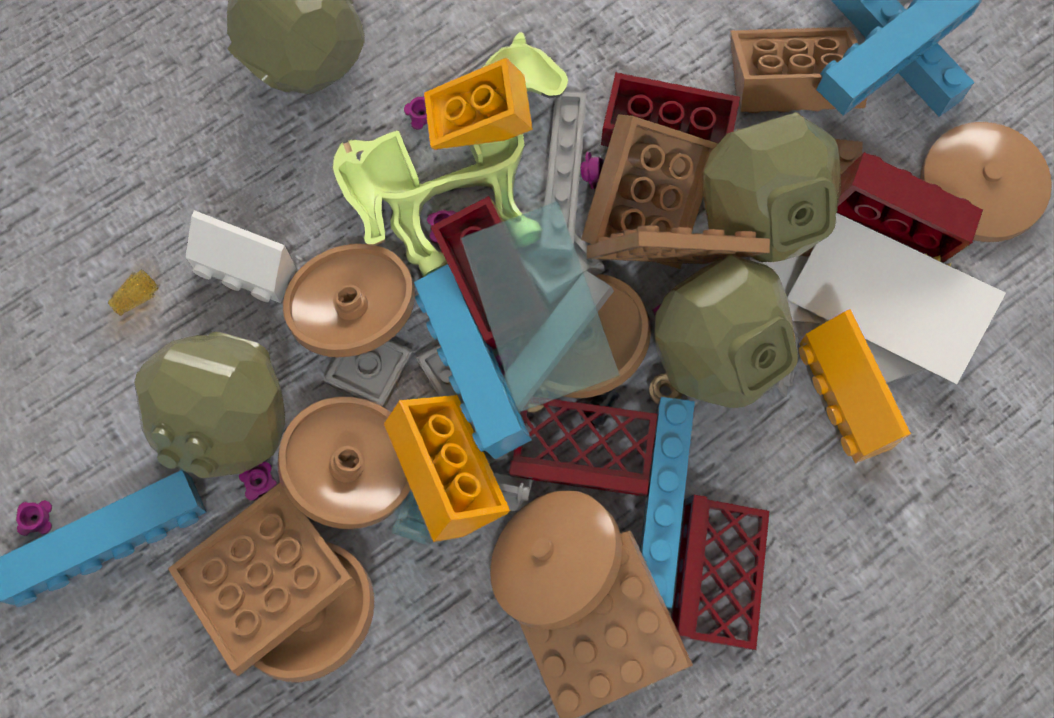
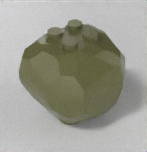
(295, 41)
(775, 182)
(726, 333)
(210, 404)

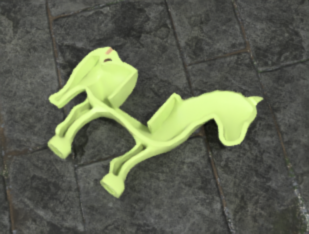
(389, 174)

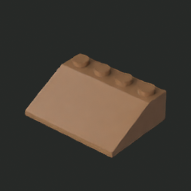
(784, 66)
(648, 180)

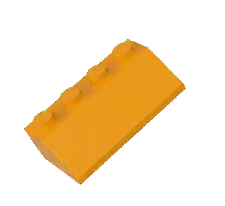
(853, 388)
(444, 466)

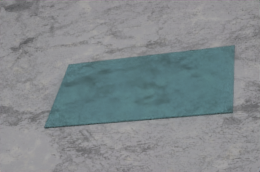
(539, 307)

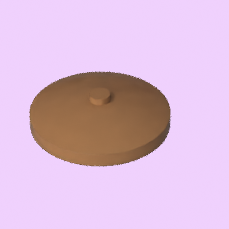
(995, 172)
(349, 300)
(627, 334)
(342, 464)
(556, 560)
(330, 635)

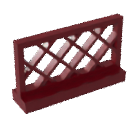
(582, 475)
(690, 569)

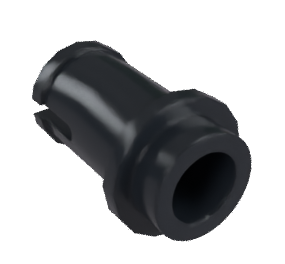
(606, 399)

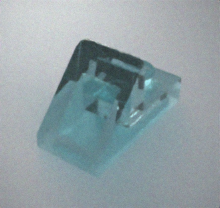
(411, 523)

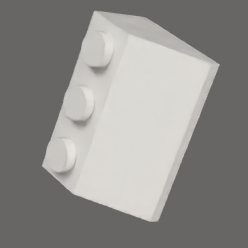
(239, 258)

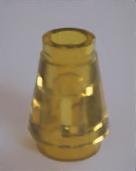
(133, 292)

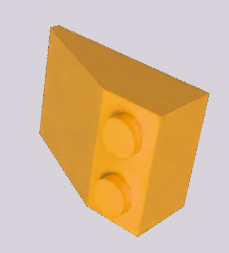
(479, 107)

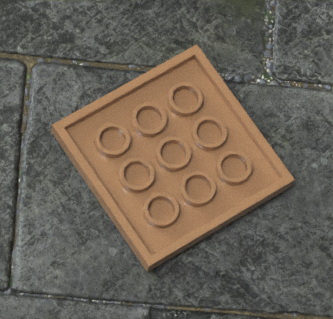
(676, 246)
(260, 578)
(613, 648)

